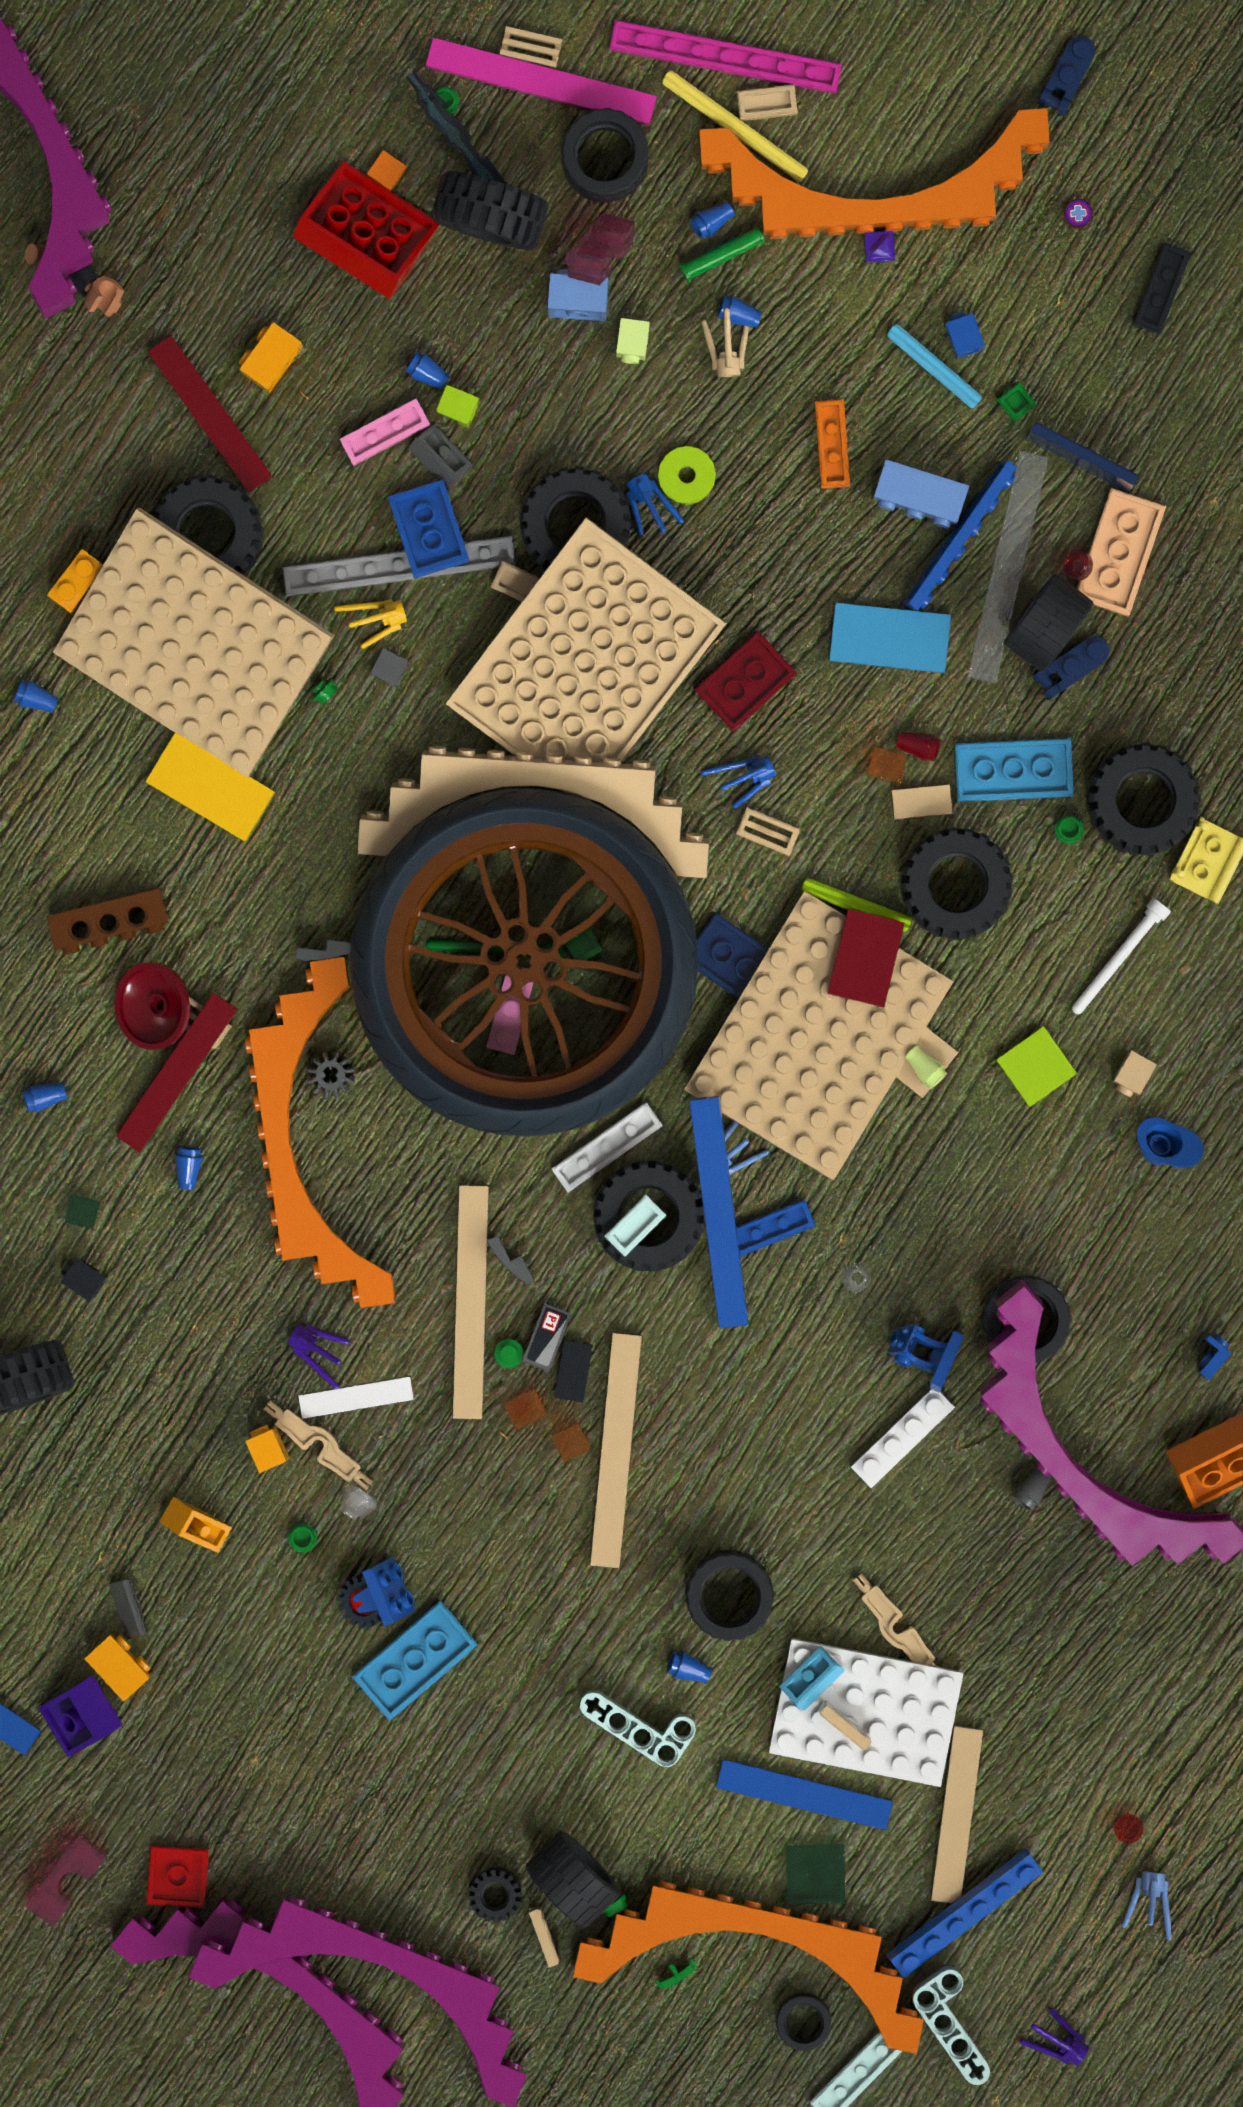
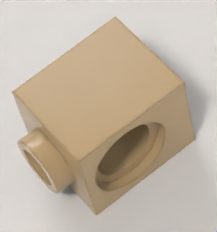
(1133, 1074)

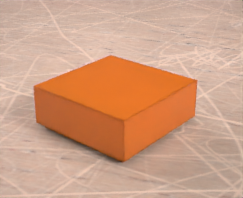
(387, 170)

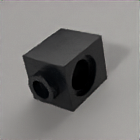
(83, 1278)

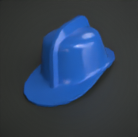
(1168, 1143)

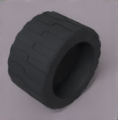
(605, 120)
(1048, 622)
(1054, 1298)
(741, 1628)
(572, 1879)

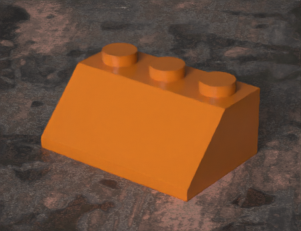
(1210, 1462)

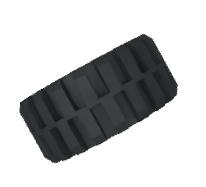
(489, 210)
(563, 485)
(229, 498)
(1152, 760)
(965, 844)
(686, 1202)
(33, 1375)

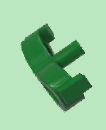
(677, 1976)

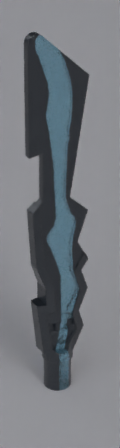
(453, 130)

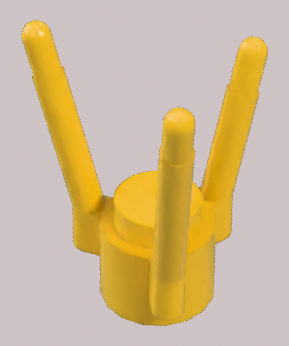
(390, 614)

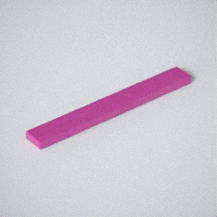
(725, 57)
(538, 80)

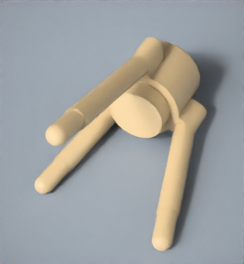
(728, 363)

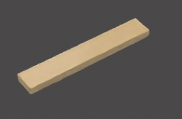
(957, 1814)

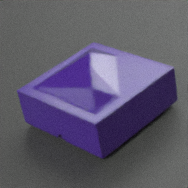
(879, 247)

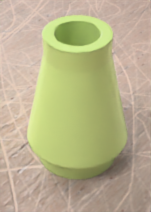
(926, 1067)

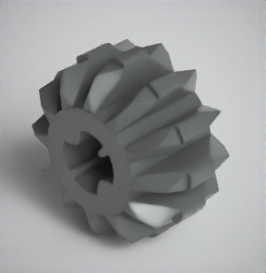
(321, 1075)

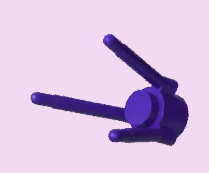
(304, 1340)
(1071, 2049)

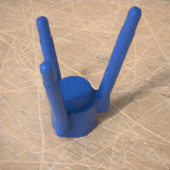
(642, 490)
(759, 771)

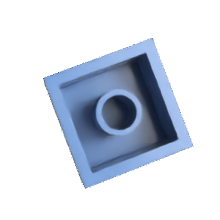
(576, 298)

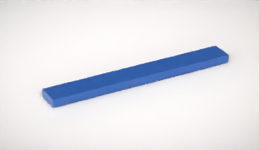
(719, 1211)

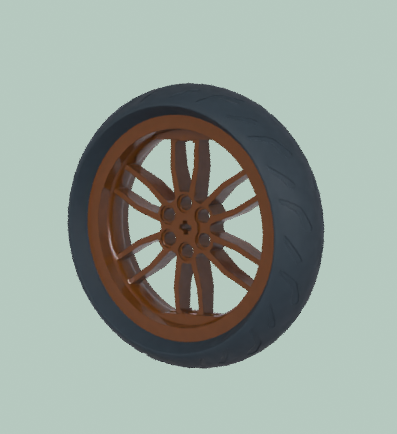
(622, 868)

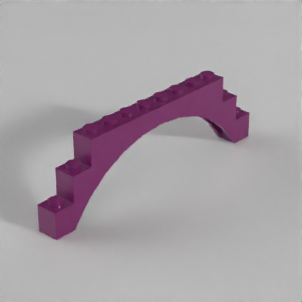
(74, 199)
(1125, 1522)
(307, 1932)
(364, 2042)

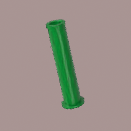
(721, 254)

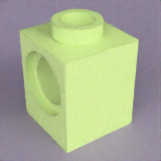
(632, 340)

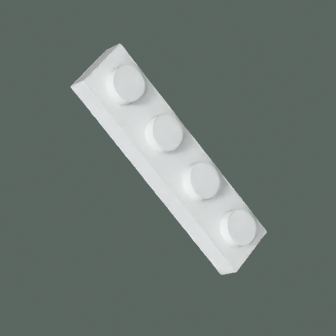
(902, 1437)

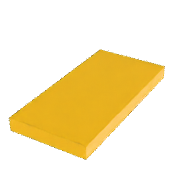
(210, 787)

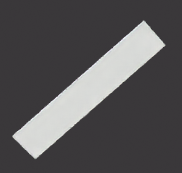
(356, 1397)

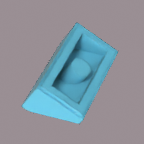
(811, 1678)

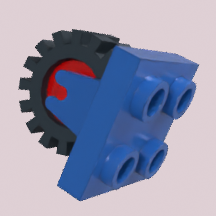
(376, 1596)

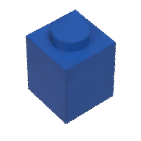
(964, 335)

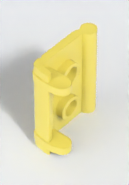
(1208, 860)

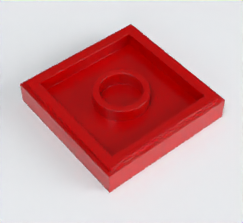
(177, 1876)

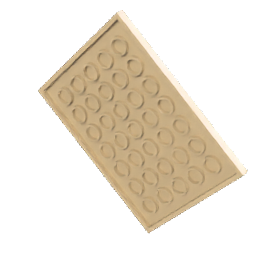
(193, 642)
(586, 654)
(808, 1062)

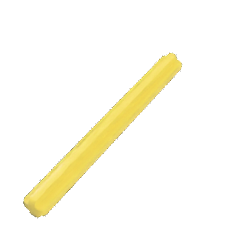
(737, 127)

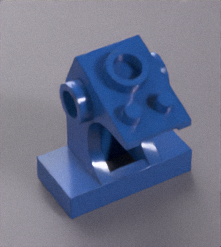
(904, 1341)

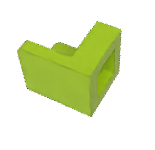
(458, 405)

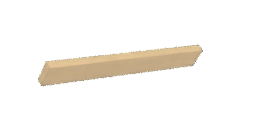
(470, 1302)
(616, 1450)

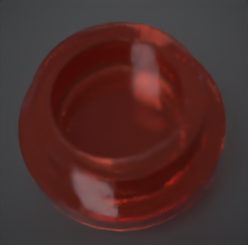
(1128, 1828)

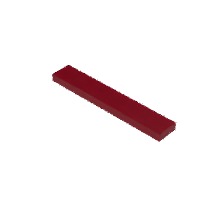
(210, 414)
(177, 1072)

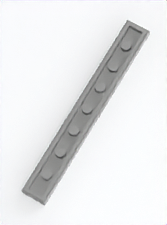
(387, 568)

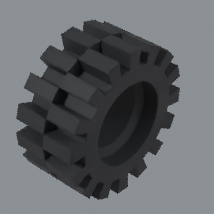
(488, 1911)

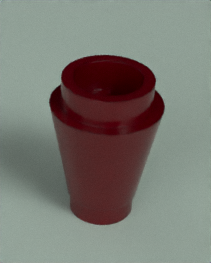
(919, 745)

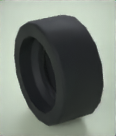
(803, 1999)

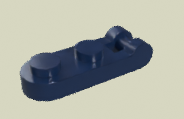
(1068, 74)
(1073, 666)

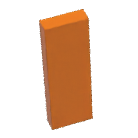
(832, 444)

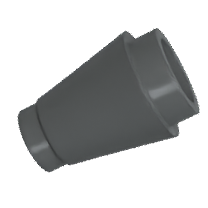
(1032, 1489)

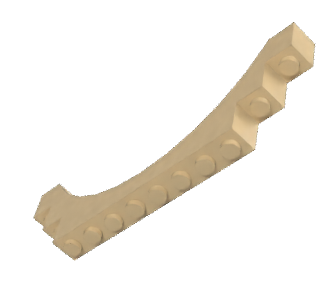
(619, 786)

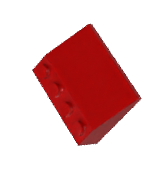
(365, 230)

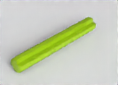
(849, 901)

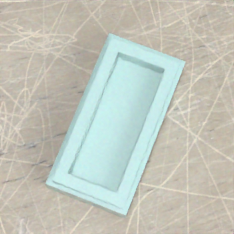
(635, 1225)

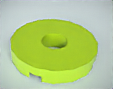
(686, 458)

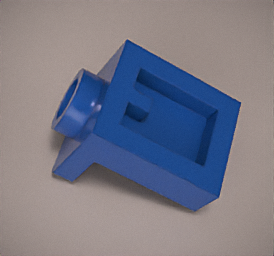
(1212, 1361)

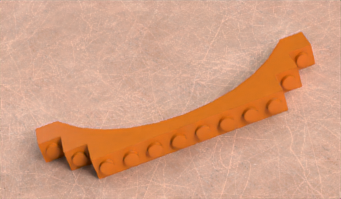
(799, 210)
(275, 1059)
(683, 1913)

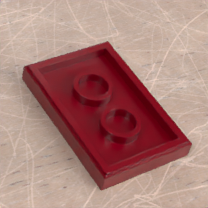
(745, 681)
(865, 958)

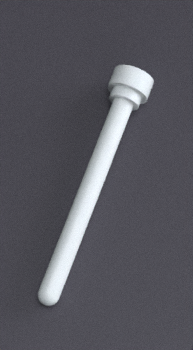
(1155, 912)

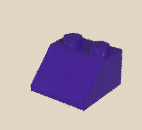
(80, 1716)

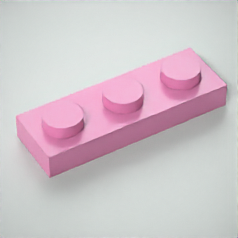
(384, 432)
(507, 1022)

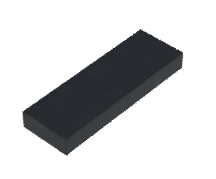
(1162, 288)

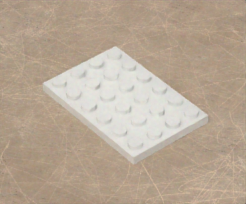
(894, 1701)

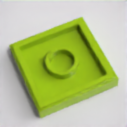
(1036, 1066)

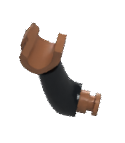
(98, 292)

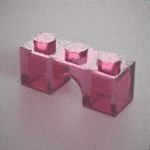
(593, 253)
(80, 1857)

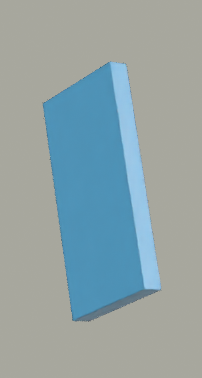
(890, 638)
(1014, 770)
(415, 1660)

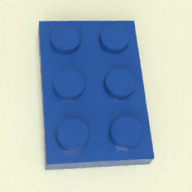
(428, 529)

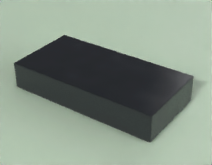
(573, 1371)

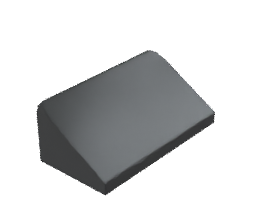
(440, 456)
(128, 1608)

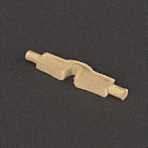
(330, 1455)
(887, 1616)

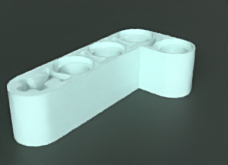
(634, 1723)
(954, 2030)

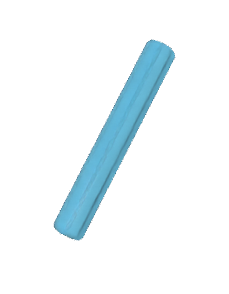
(934, 366)

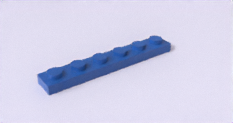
(954, 544)
(964, 1913)

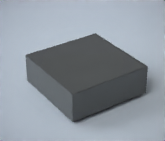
(389, 667)

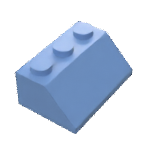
(920, 494)

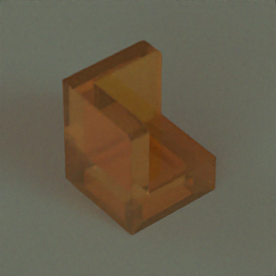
(886, 766)
(525, 1409)
(571, 1442)

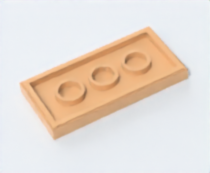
(1121, 550)

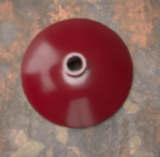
(141, 1009)

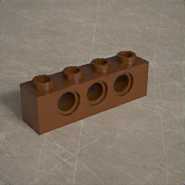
(62, 924)

